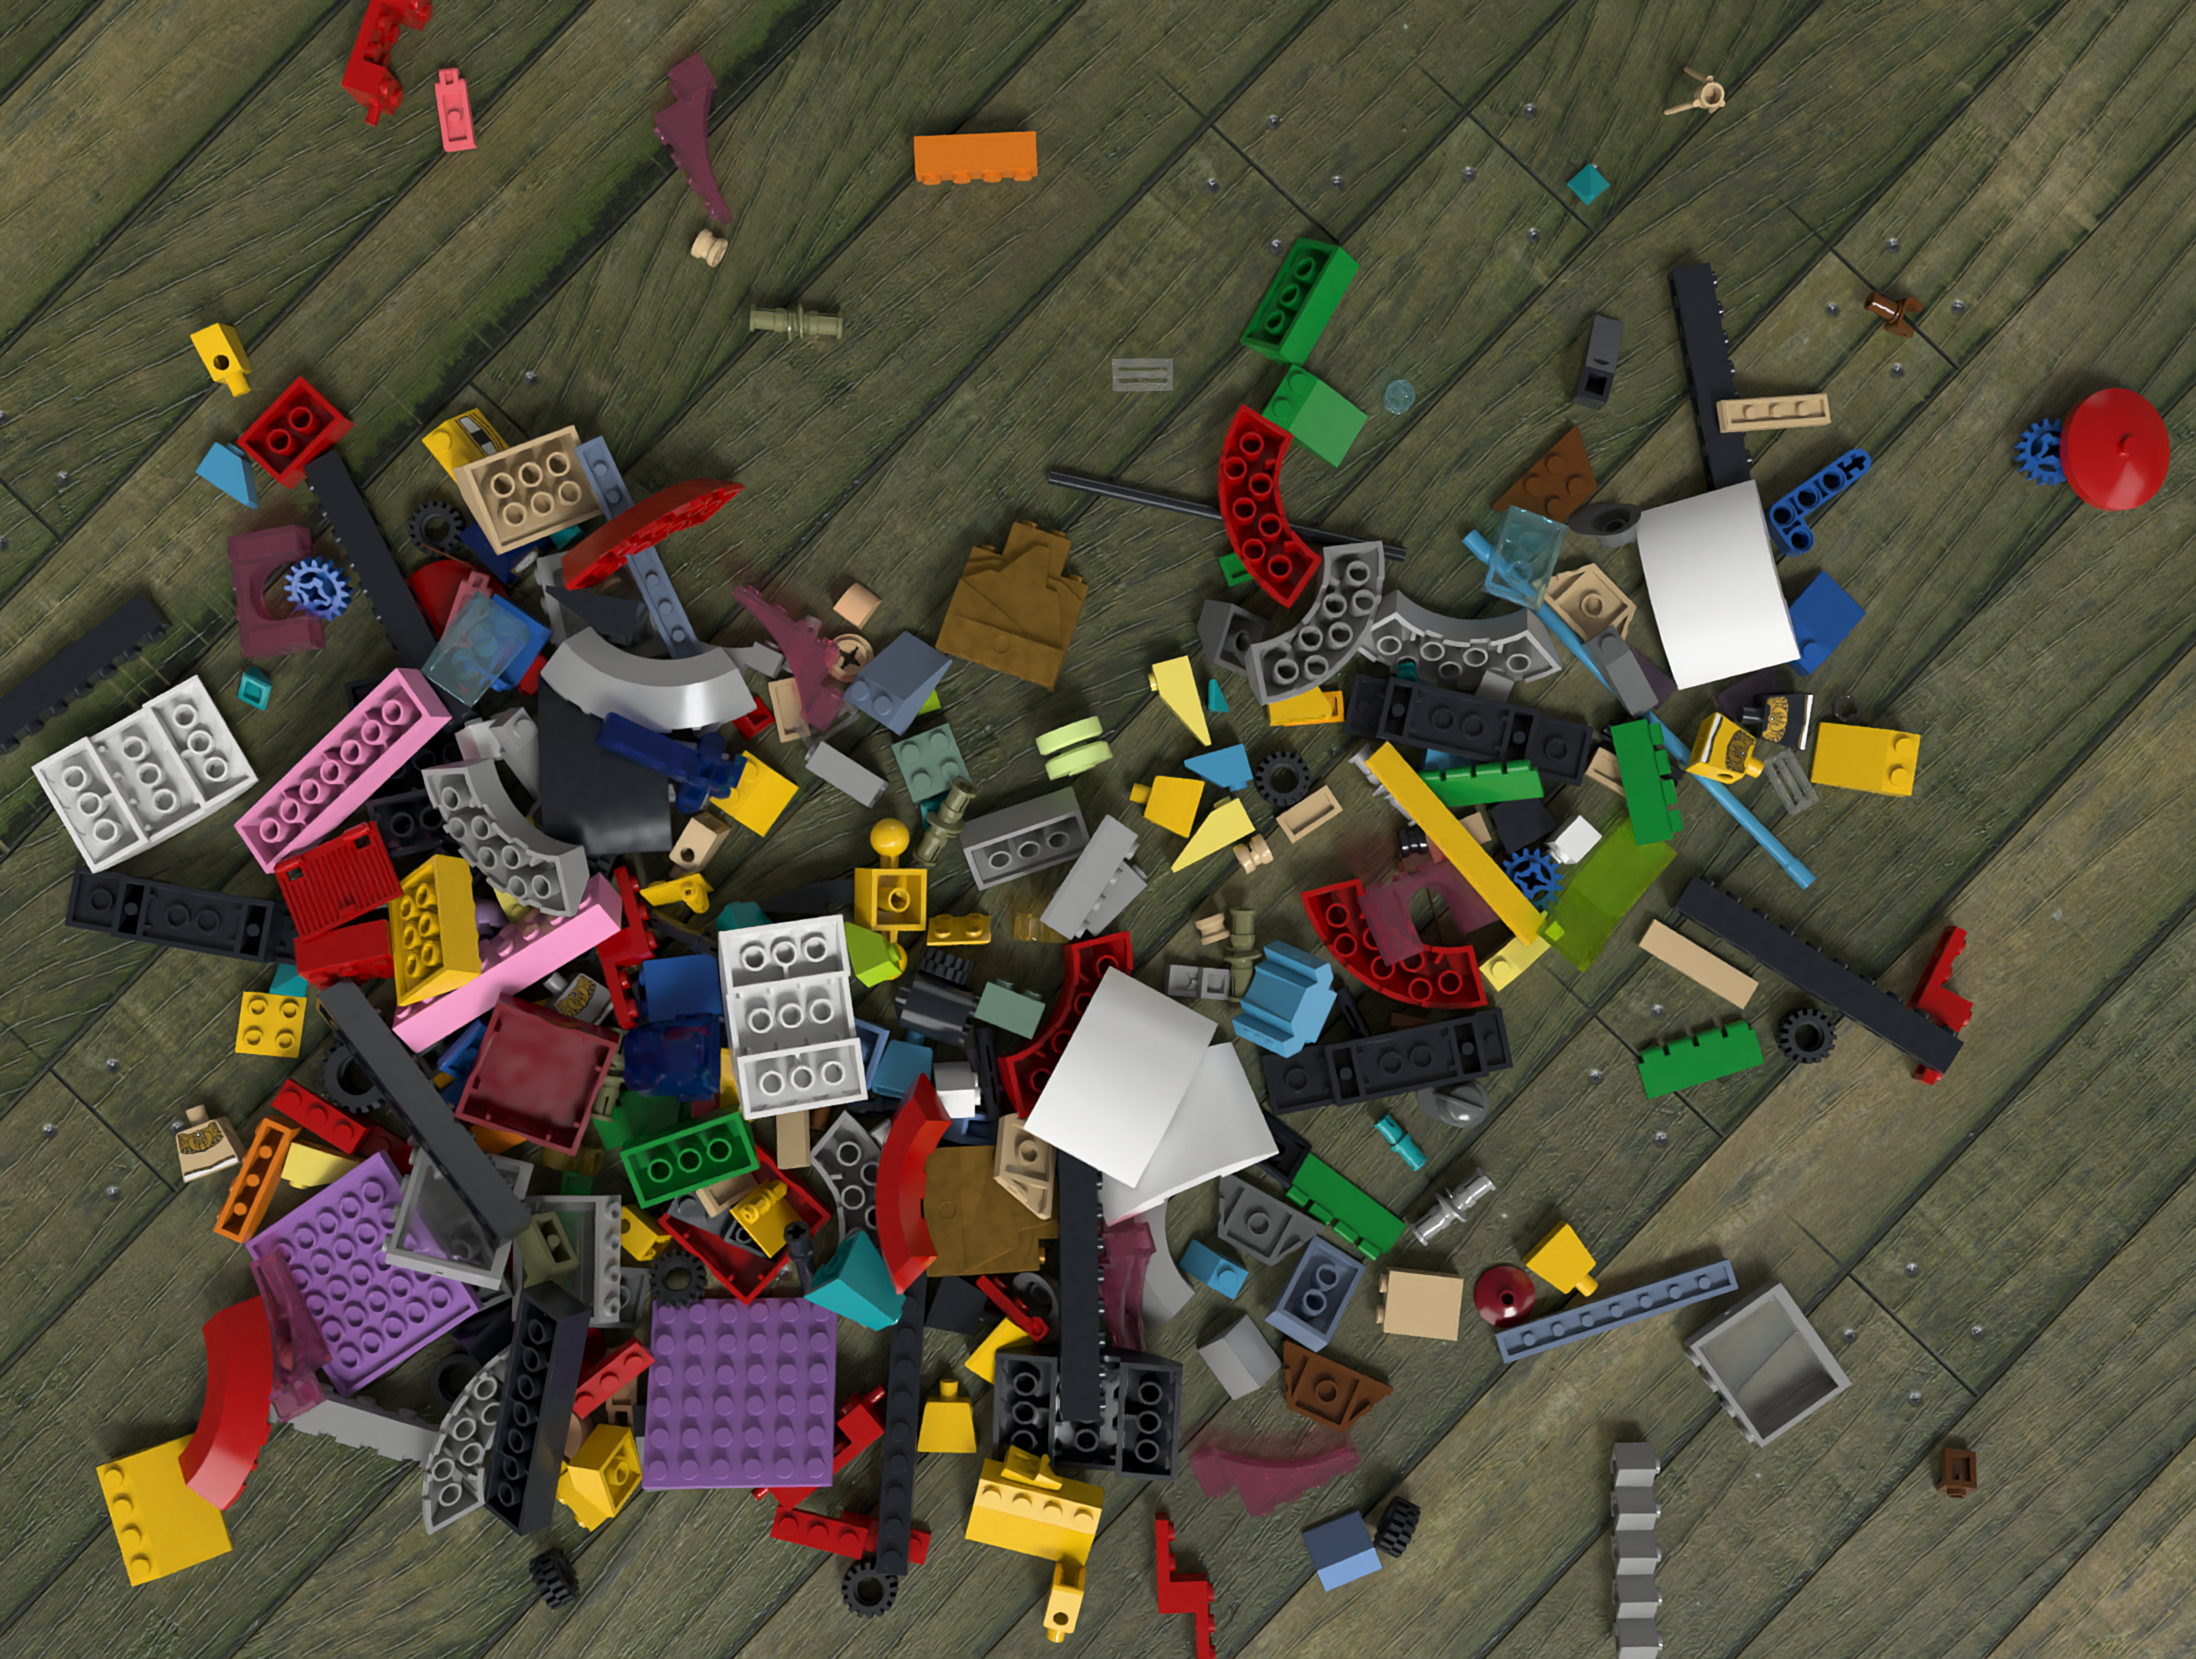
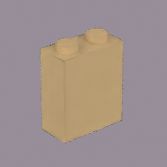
(1420, 1303)

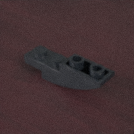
(691, 1210)

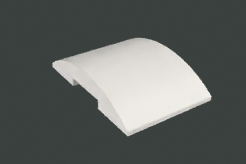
(1715, 586)
(146, 776)
(790, 1016)
(1121, 1077)
(1209, 1136)

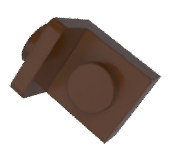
(1404, 1021)
(1958, 1473)

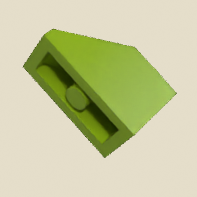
(871, 955)

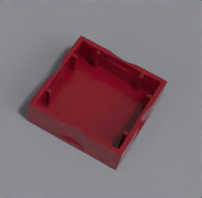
(537, 1074)

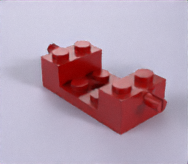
(367, 70)
(861, 1425)

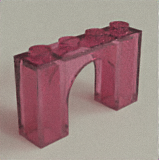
(252, 560)
(1388, 907)

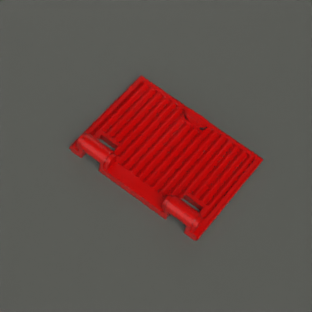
(338, 881)

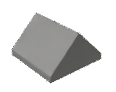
(1240, 1357)

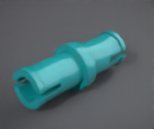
(1400, 1141)

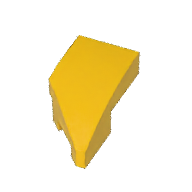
(1029, 1469)

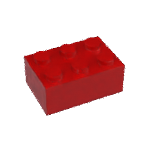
(295, 432)
(351, 951)

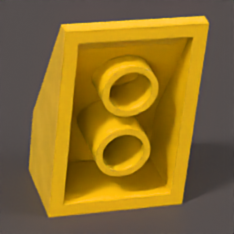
(1865, 759)

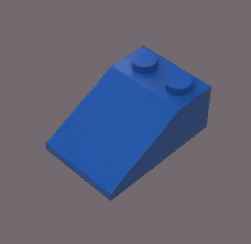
(1821, 620)

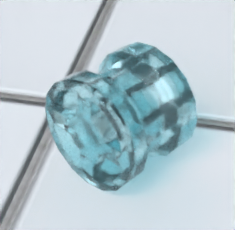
(1401, 391)

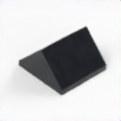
(1291, 1155)
(485, 1332)

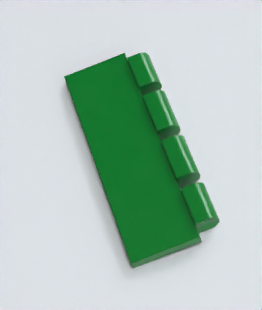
(1486, 785)
(1643, 789)
(1708, 1060)
(629, 1119)
(1352, 1208)

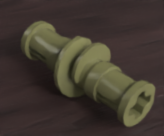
(796, 321)
(945, 823)
(1243, 952)
(609, 1091)

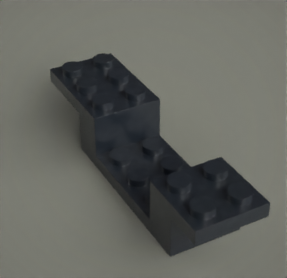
(1466, 726)
(182, 916)
(1388, 1063)

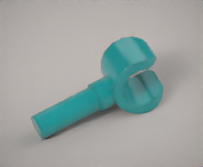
(1408, 672)

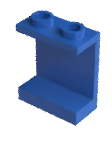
(539, 635)
(681, 986)

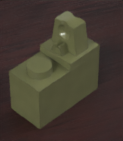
(546, 1251)

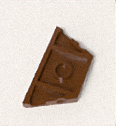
(1555, 482)
(1327, 1388)

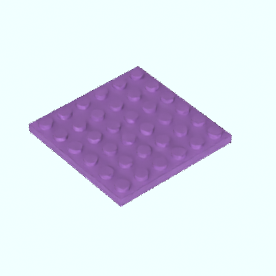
(362, 1306)
(741, 1395)

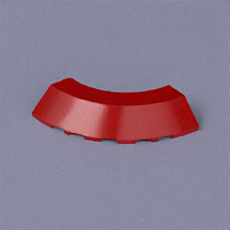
(1254, 507)
(644, 526)
(1085, 964)
(1415, 980)
(902, 1180)
(234, 1405)

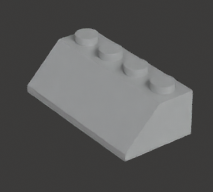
(1024, 838)
(1089, 877)

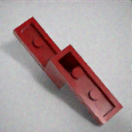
(627, 948)
(1936, 1001)
(343, 1129)
(610, 1375)
(842, 1535)
(1183, 1591)

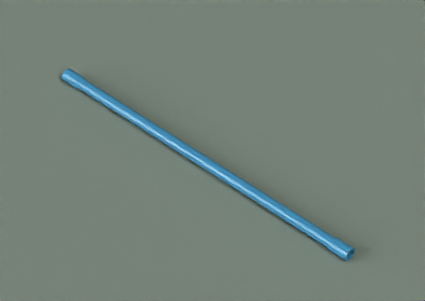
(1791, 865)

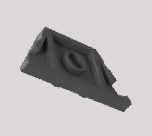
(1260, 1221)

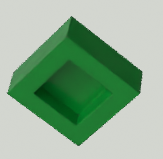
(1233, 570)

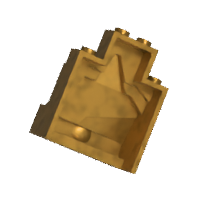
(1016, 606)
(976, 1220)

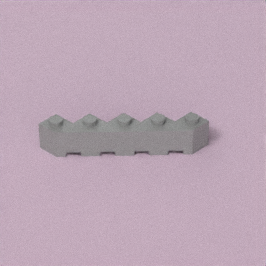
(366, 1424)
(1635, 1550)

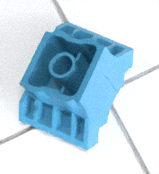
(1286, 1000)

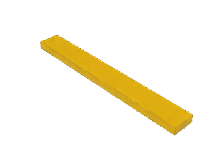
(1455, 842)

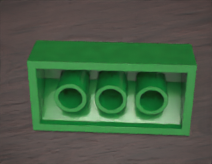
(1300, 302)
(690, 1155)

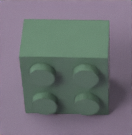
(930, 762)
(1010, 1008)

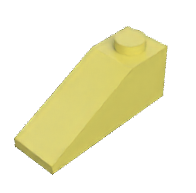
(1179, 693)
(1219, 829)
(1510, 960)
(316, 1165)

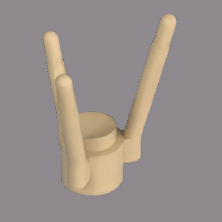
(1706, 95)

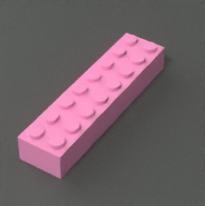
(344, 768)
(513, 962)

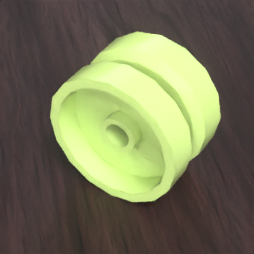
(1072, 744)

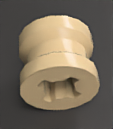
(709, 247)
(1212, 928)

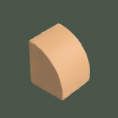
(857, 605)
(578, 1432)

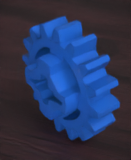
(2041, 440)
(319, 588)
(1533, 866)

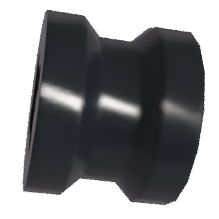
(1411, 841)

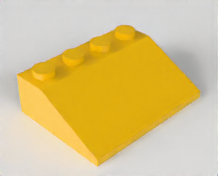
(434, 930)
(156, 1516)
(1035, 1519)

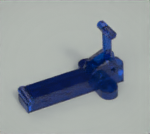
(699, 770)

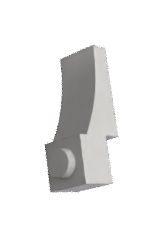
(763, 658)
(520, 747)

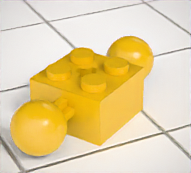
(890, 896)

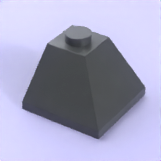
(1228, 633)
(632, 1296)

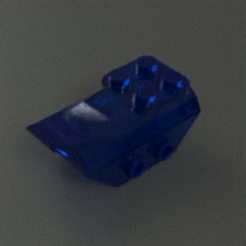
(675, 1058)

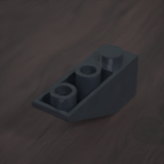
(1598, 363)

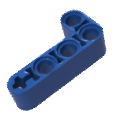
(1817, 495)

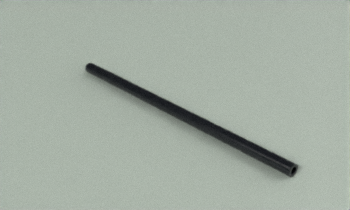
(1202, 510)

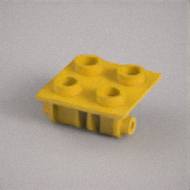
(688, 887)
(950, 930)
(270, 1024)
(766, 1214)

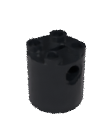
(936, 1007)

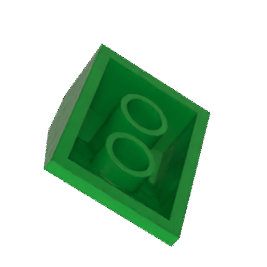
(1315, 415)

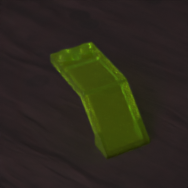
(1602, 895)

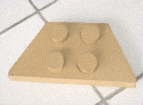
(1589, 602)
(1025, 1165)

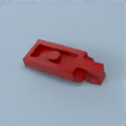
(1015, 1307)

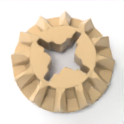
(864, 656)

